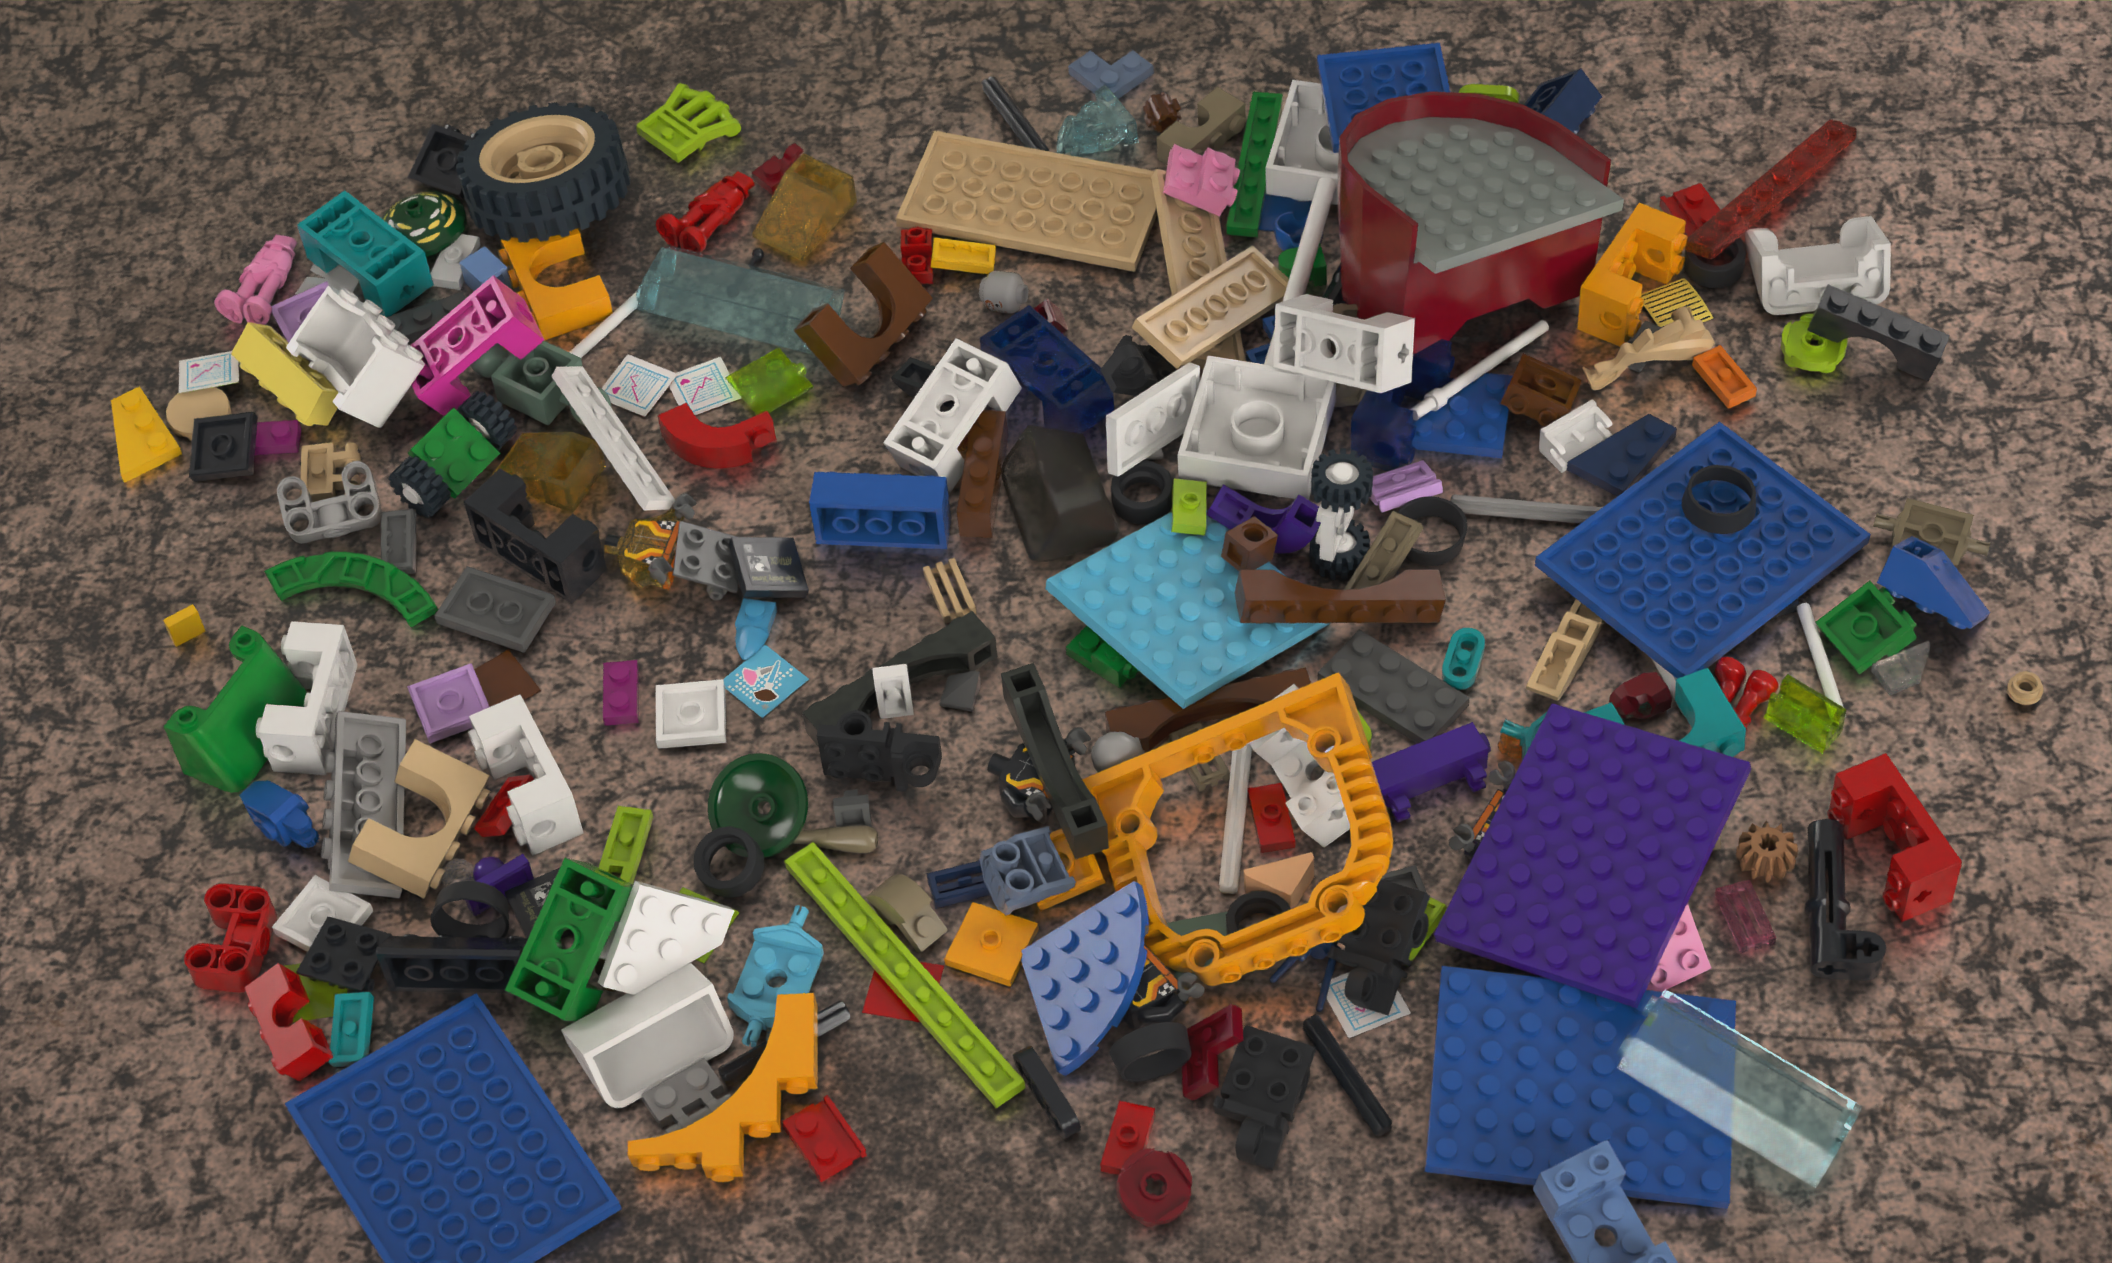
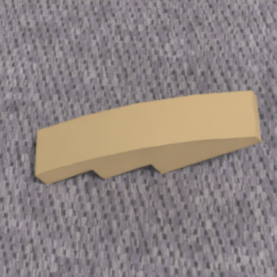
(1565, 652)

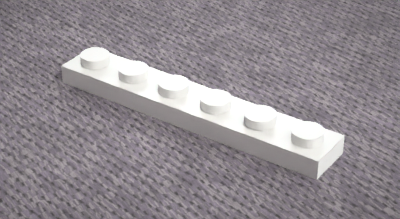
(613, 438)

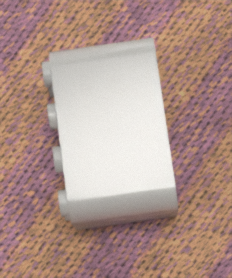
(357, 354)

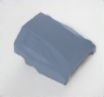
(1024, 870)

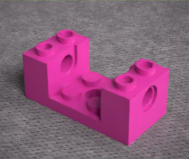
(484, 318)

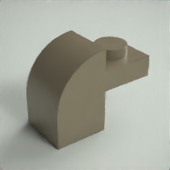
(908, 906)

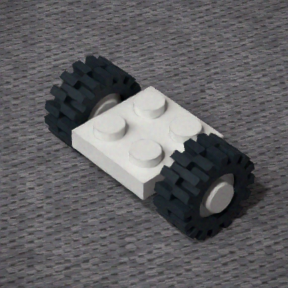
(1342, 486)

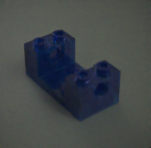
(1070, 387)
(1382, 427)

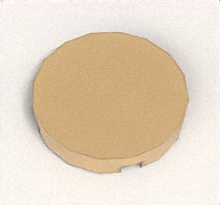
(195, 404)

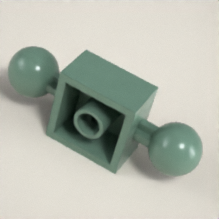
(528, 381)

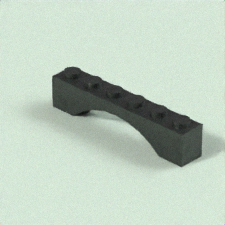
(953, 649)
(1067, 793)

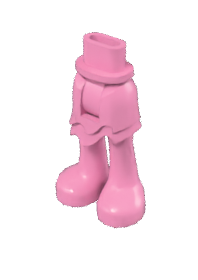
(264, 274)

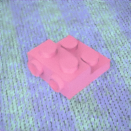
(1201, 179)

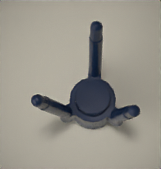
(1318, 952)

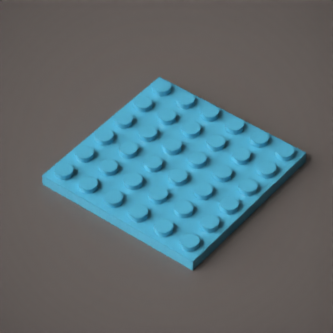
(1173, 609)

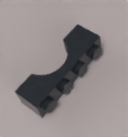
(1912, 343)

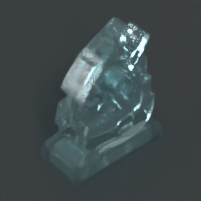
(1097, 126)

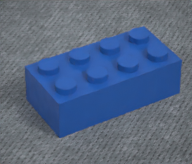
(880, 510)

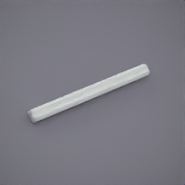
(1235, 820)

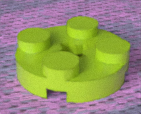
(1808, 357)

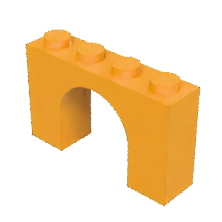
(554, 308)

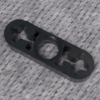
(1046, 1092)

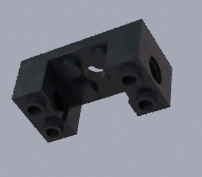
(502, 521)

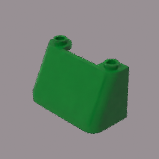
(222, 741)

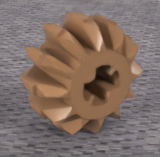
(1767, 851)

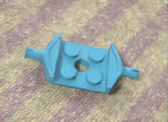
(776, 952)

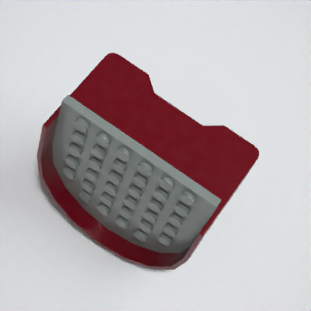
(1465, 209)

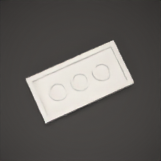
(1150, 419)

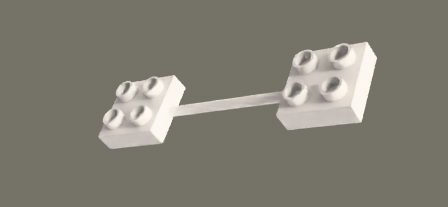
(1258, 422)

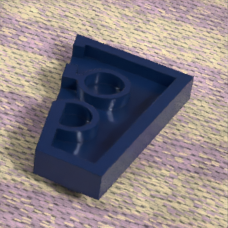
(1625, 455)

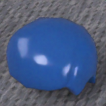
(1289, 230)

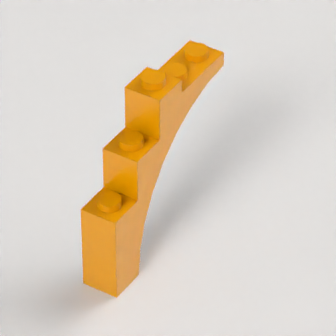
(754, 1109)

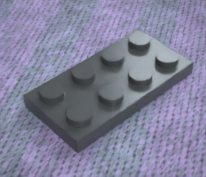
(1396, 688)

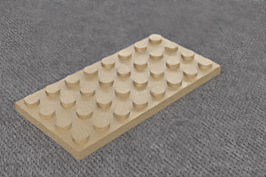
(1031, 200)

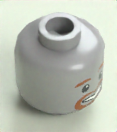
(1003, 291)

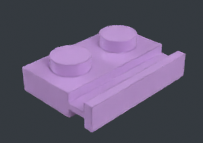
(1403, 485)

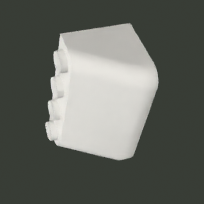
(650, 1035)

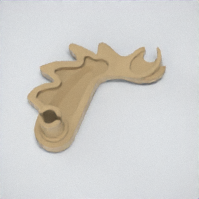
(1674, 341)

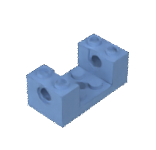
(1588, 1196)

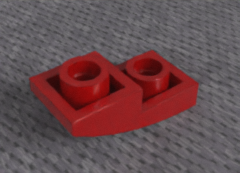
(917, 253)

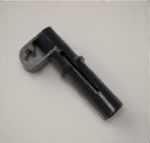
(1831, 940)

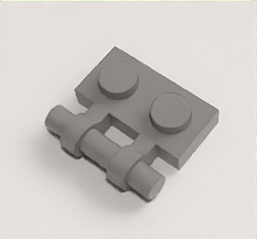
(684, 1093)

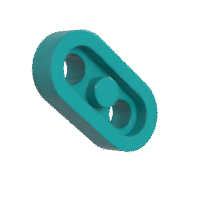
(1461, 661)

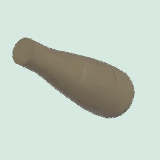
(845, 838)

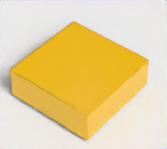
(184, 625)

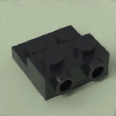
(438, 159)

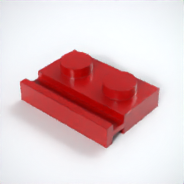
(1691, 205)
(824, 1138)

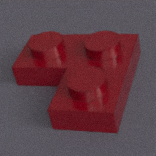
(1206, 1041)

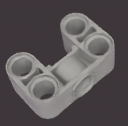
(333, 515)

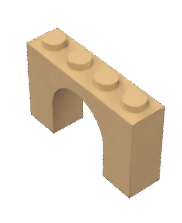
(415, 861)

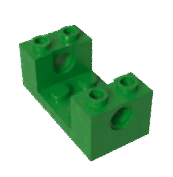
(558, 977)

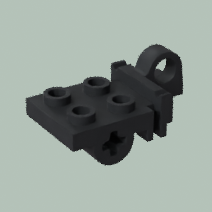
(1135, 367)
(877, 755)
(1381, 944)
(1262, 1092)

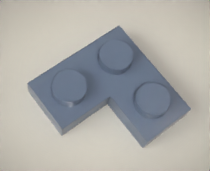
(1118, 77)

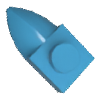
(753, 626)

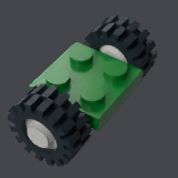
(452, 454)

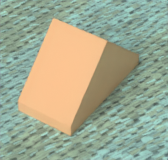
(1284, 877)

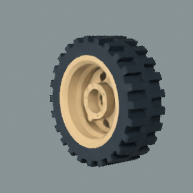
(543, 172)

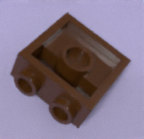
(1540, 391)

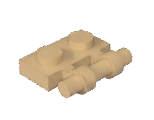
(320, 466)

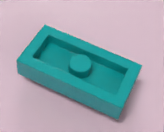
(351, 1028)

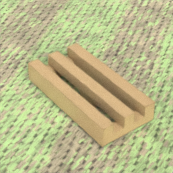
(942, 571)

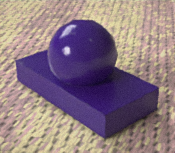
(499, 875)

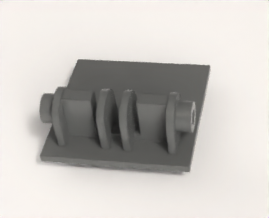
(705, 558)

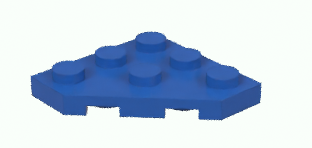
(1469, 422)

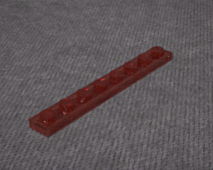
(1770, 189)

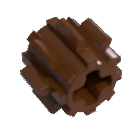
(1161, 112)

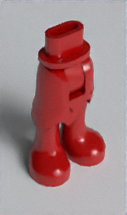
(713, 206)
(1758, 688)

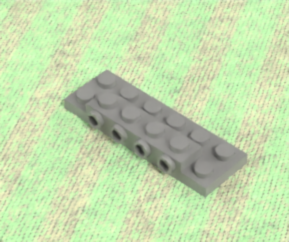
(362, 788)

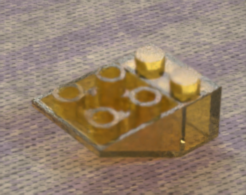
(805, 206)
(555, 466)

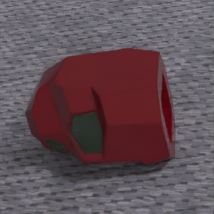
(1641, 696)

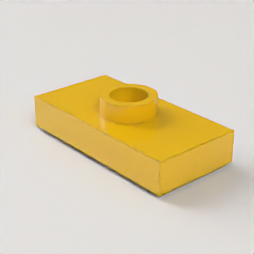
(963, 256)

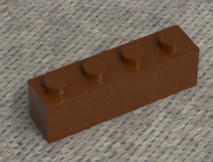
(982, 475)

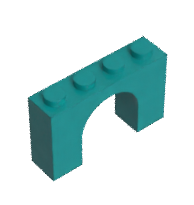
(1706, 710)

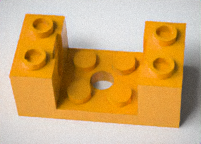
(1609, 299)

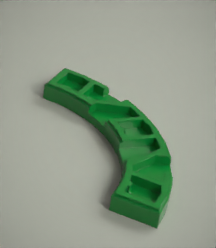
(357, 572)

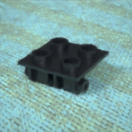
(343, 955)

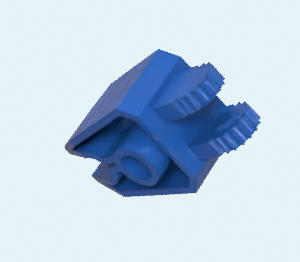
(279, 814)

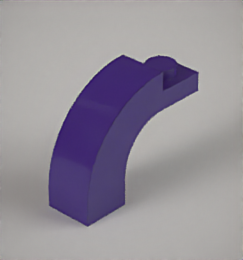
(1293, 524)

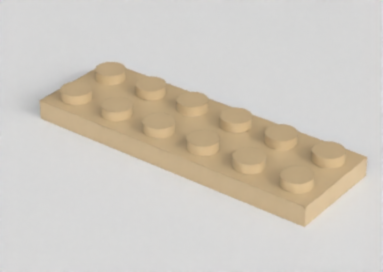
(1213, 307)

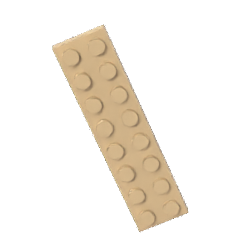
(1191, 250)

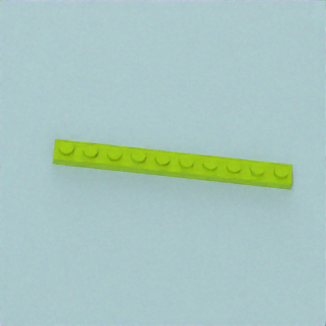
(905, 975)

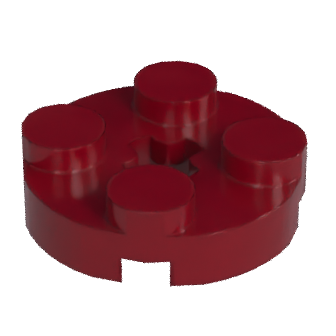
(1147, 1207)

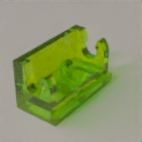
(1805, 714)

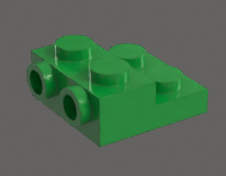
(1867, 627)
(1100, 657)

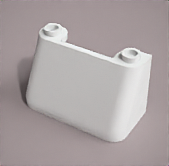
(1797, 277)

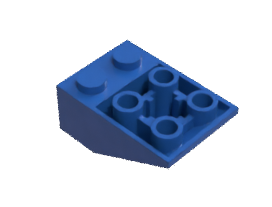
(1933, 582)

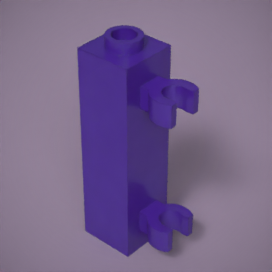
(1432, 765)

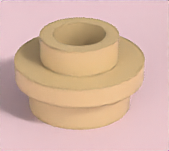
(2027, 681)

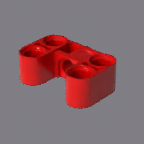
(244, 942)

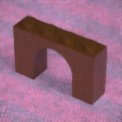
(899, 302)

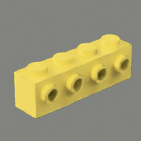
(288, 377)

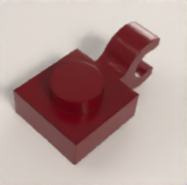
(771, 172)

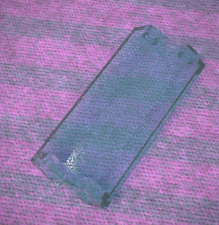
(732, 296)
(1738, 1087)

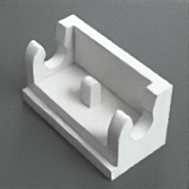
(1574, 434)

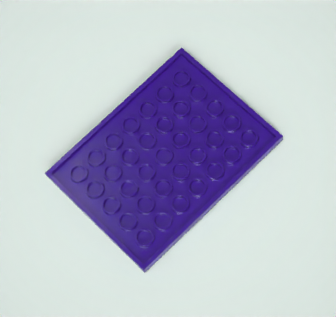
(1593, 854)

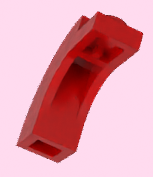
(712, 445)

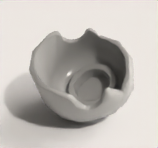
(1114, 749)

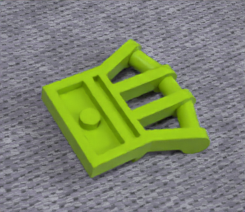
(675, 134)

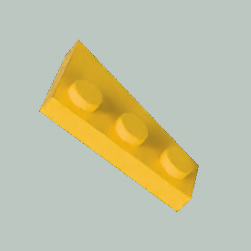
(140, 435)

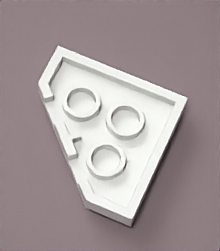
(660, 935)

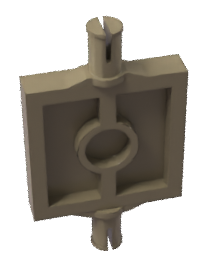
(1936, 526)

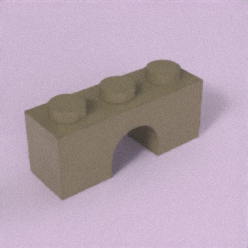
(1218, 120)

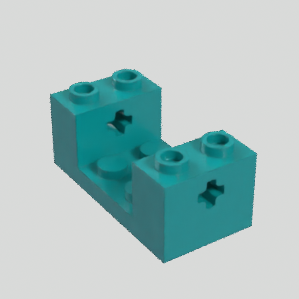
(383, 259)

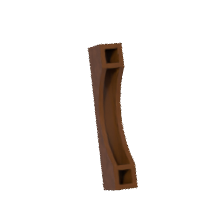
(1274, 598)
(1160, 717)

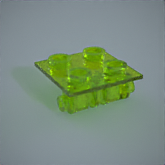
(770, 381)

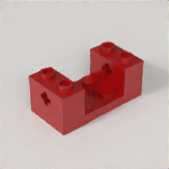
(1927, 866)

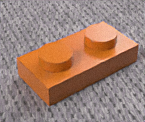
(1724, 376)

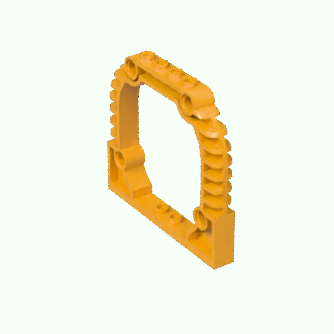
(1323, 718)

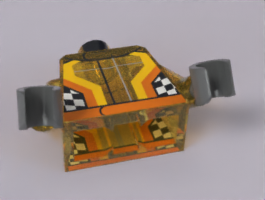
(650, 545)

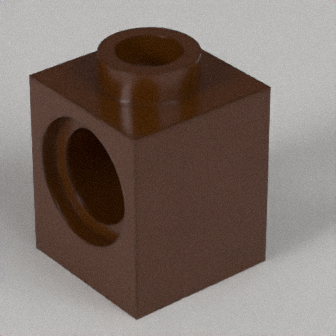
(1249, 545)

